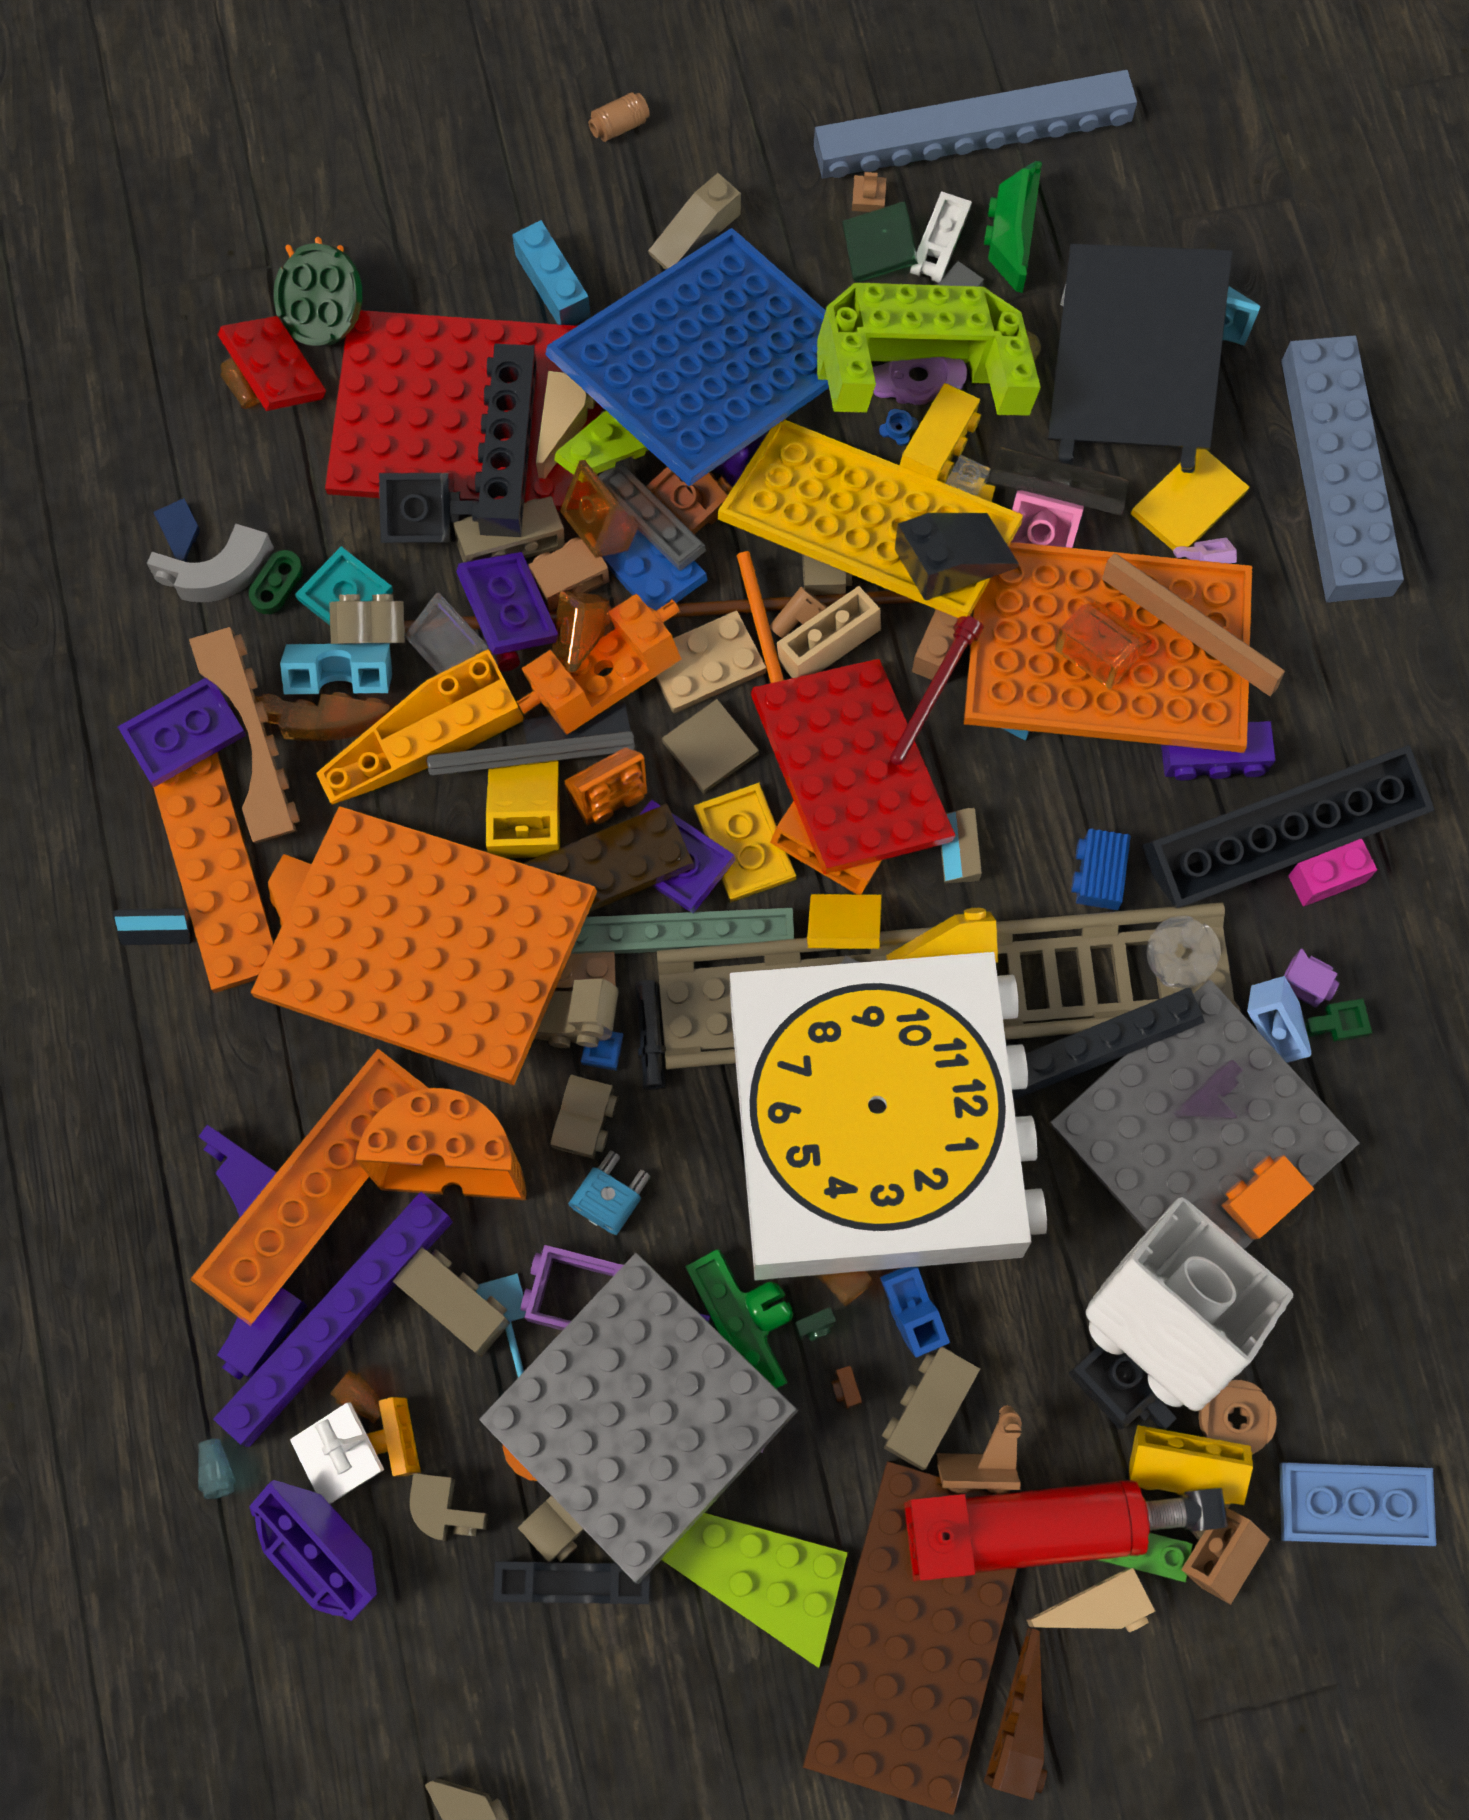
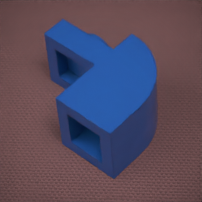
(913, 1311)

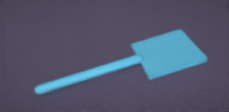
(510, 1295)

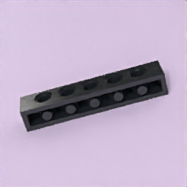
(505, 515)

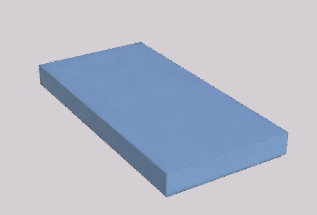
(1357, 1504)

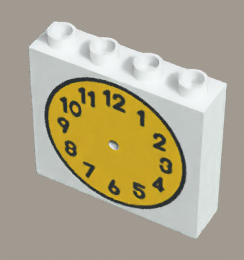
(882, 1116)

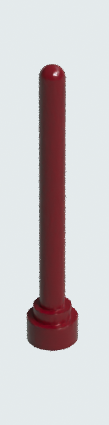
(966, 631)

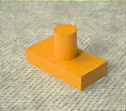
(396, 1437)

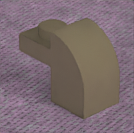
(432, 1510)

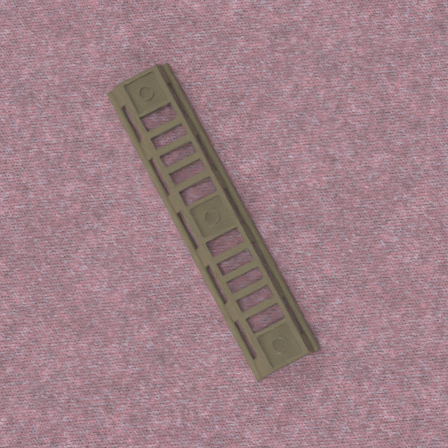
(699, 1005)

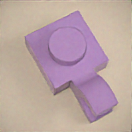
(1211, 550)

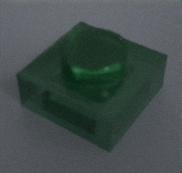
(816, 1325)

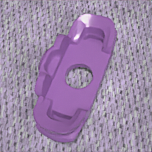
(894, 380)

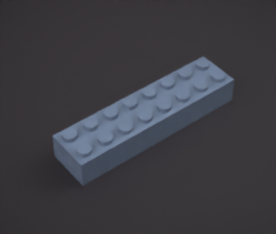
(1341, 469)

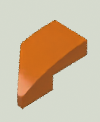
(286, 883)

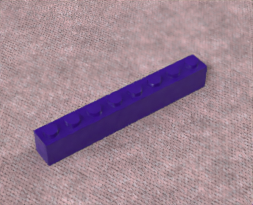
(331, 1321)

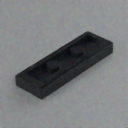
(609, 721)

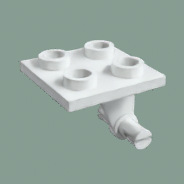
(337, 1453)

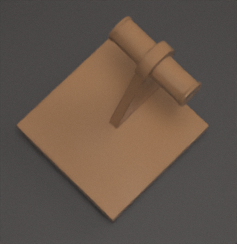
(993, 1469)

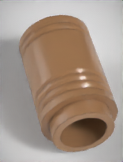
(619, 116)

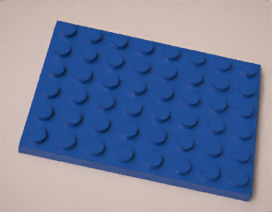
(700, 355)

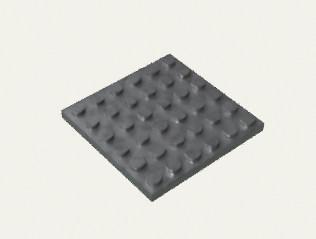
(1151, 1157)
(638, 1417)

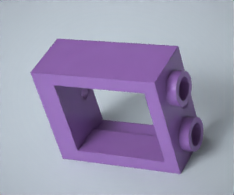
(541, 1268)

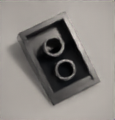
(951, 551)

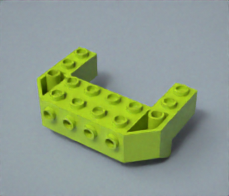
(920, 323)

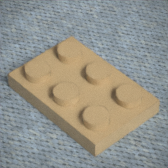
(712, 661)

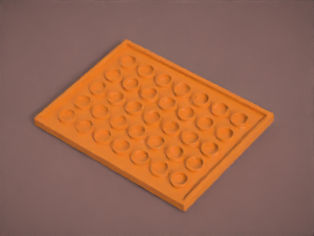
(1165, 698)
(425, 944)

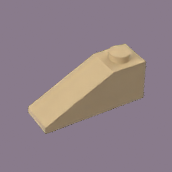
(562, 418)
(1106, 1605)

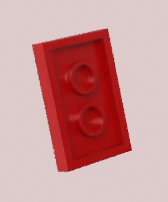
(271, 363)

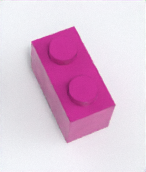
(1332, 872)

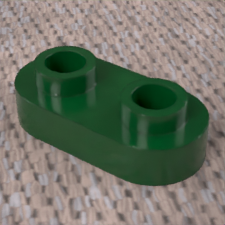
(273, 583)

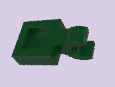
(1343, 1020)

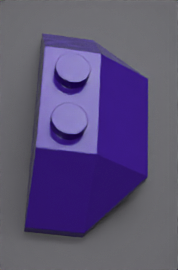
(314, 1549)

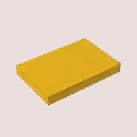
(1190, 503)
(745, 828)

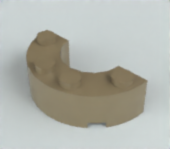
(580, 1014)

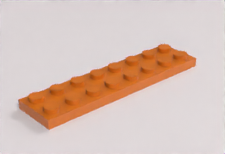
(215, 874)
(301, 1196)

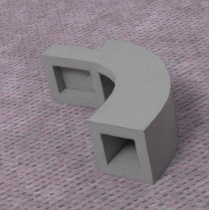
(220, 576)

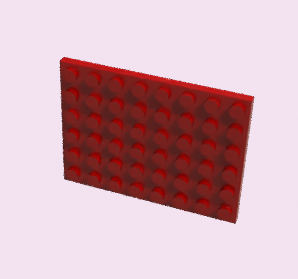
(417, 401)

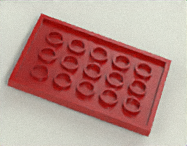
(835, 753)

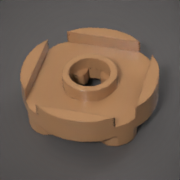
(1252, 1404)

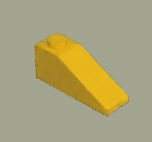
(959, 934)

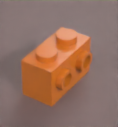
(1266, 1196)

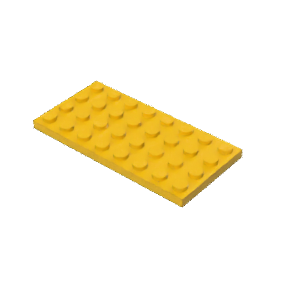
(847, 509)

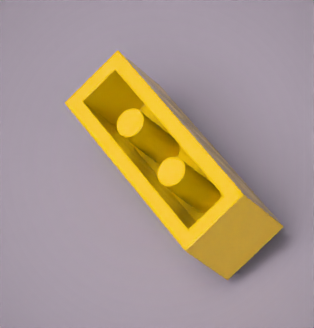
(942, 433)
(1190, 1463)

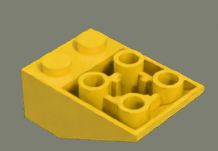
(523, 810)

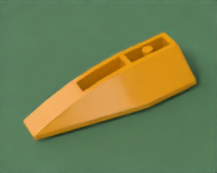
(436, 718)

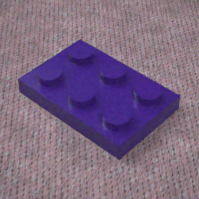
(507, 603)
(181, 731)
(710, 865)

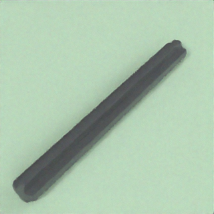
(529, 753)

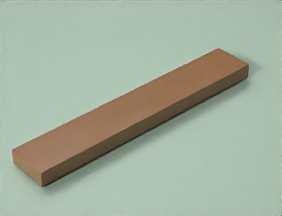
(1193, 624)

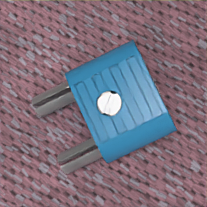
(605, 1199)

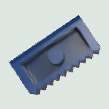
(1102, 869)

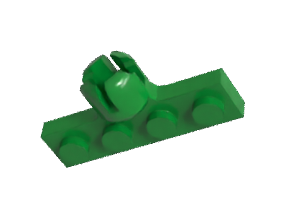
(742, 1316)

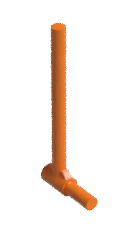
(760, 617)

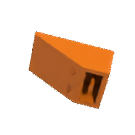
(608, 786)

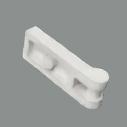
(941, 235)

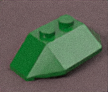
(1013, 224)

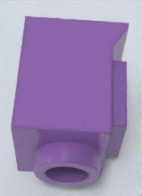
(1311, 979)

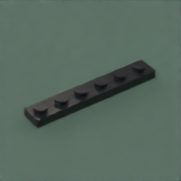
(1111, 1040)

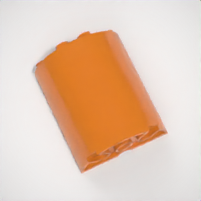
(440, 1141)

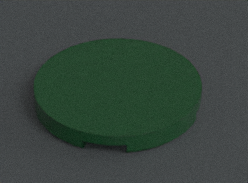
(318, 294)

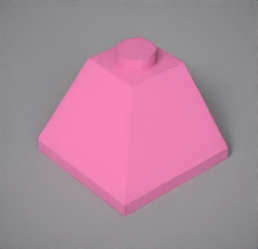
(1046, 520)

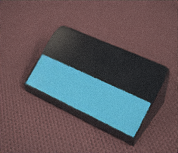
(153, 926)

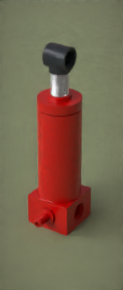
(1046, 1526)

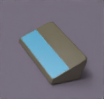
(962, 855)

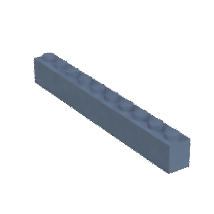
(974, 124)

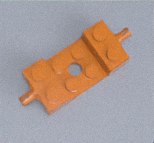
(634, 649)

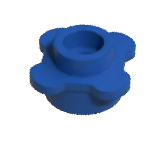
(902, 418)

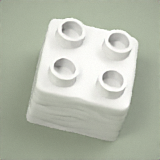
(1187, 1307)

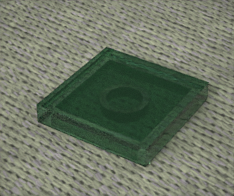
(880, 242)

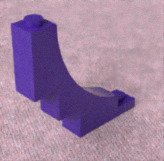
(251, 1345)

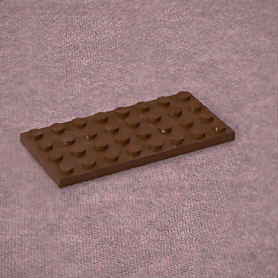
(908, 1662)

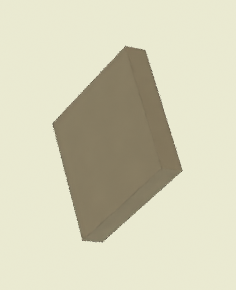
(710, 746)

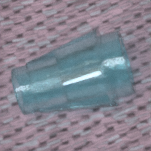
(214, 1470)

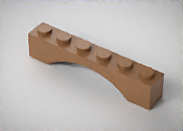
(266, 805)

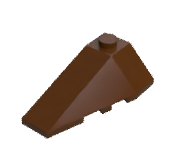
(1019, 1745)

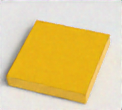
(844, 921)

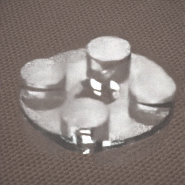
(1192, 934)

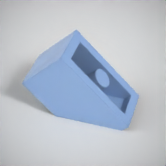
(1279, 1018)

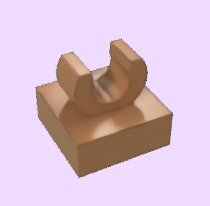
(868, 192)

